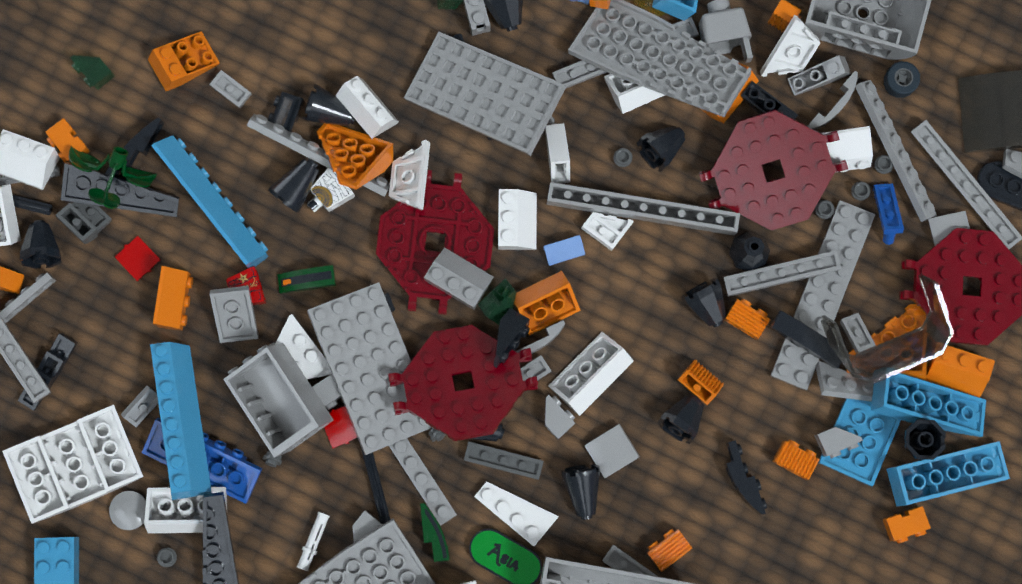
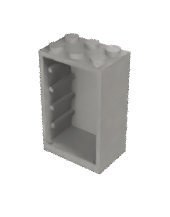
(277, 399)

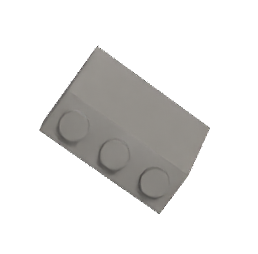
(458, 278)

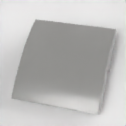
(943, 225)
(612, 451)

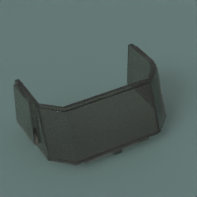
(902, 351)

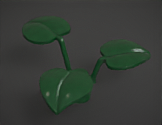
(116, 160)

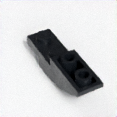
(746, 486)

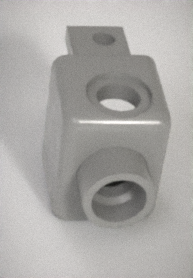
(726, 28)

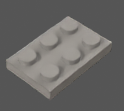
(234, 314)

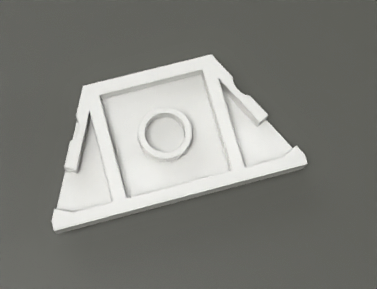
(792, 50)
(410, 176)
(303, 350)

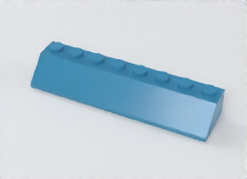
(210, 201)
(180, 420)

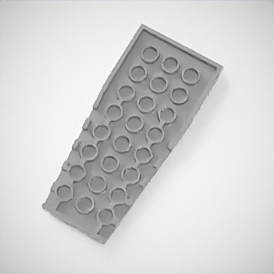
(659, 57)
(374, 559)

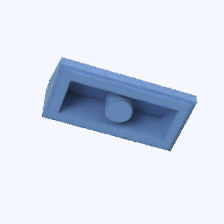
(564, 250)

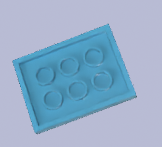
(877, 434)

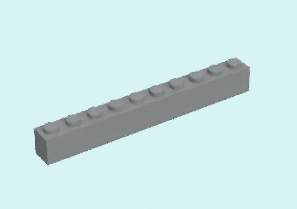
(643, 208)

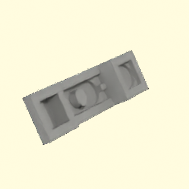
(848, 88)
(552, 331)

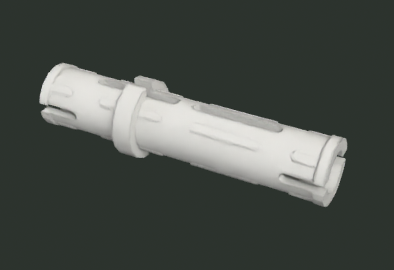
(313, 541)

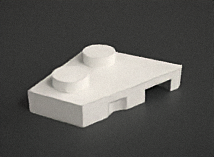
(606, 229)

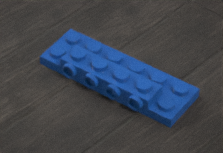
(225, 466)

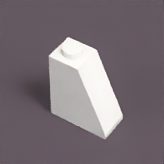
(558, 153)

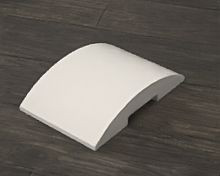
(73, 464)

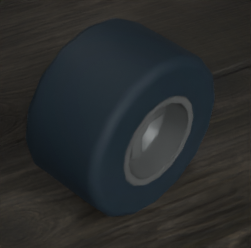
(908, 76)

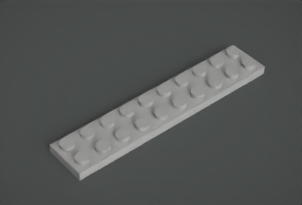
(824, 292)

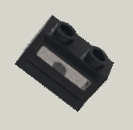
(286, 110)

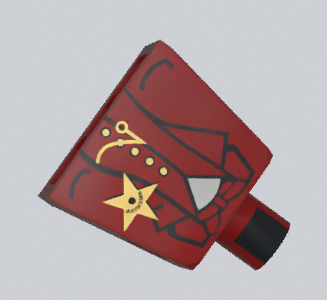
(249, 278)

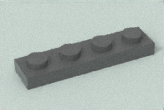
(503, 460)

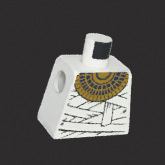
(329, 192)

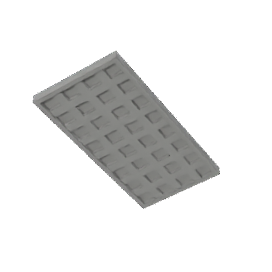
(485, 93)
(361, 351)

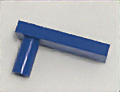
(888, 211)

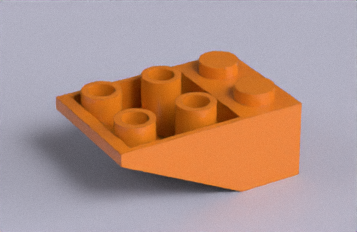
(182, 60)

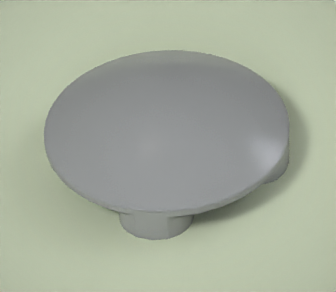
(128, 510)

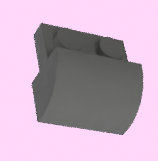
(84, 220)

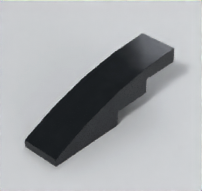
(140, 143)
(806, 338)
(51, 365)

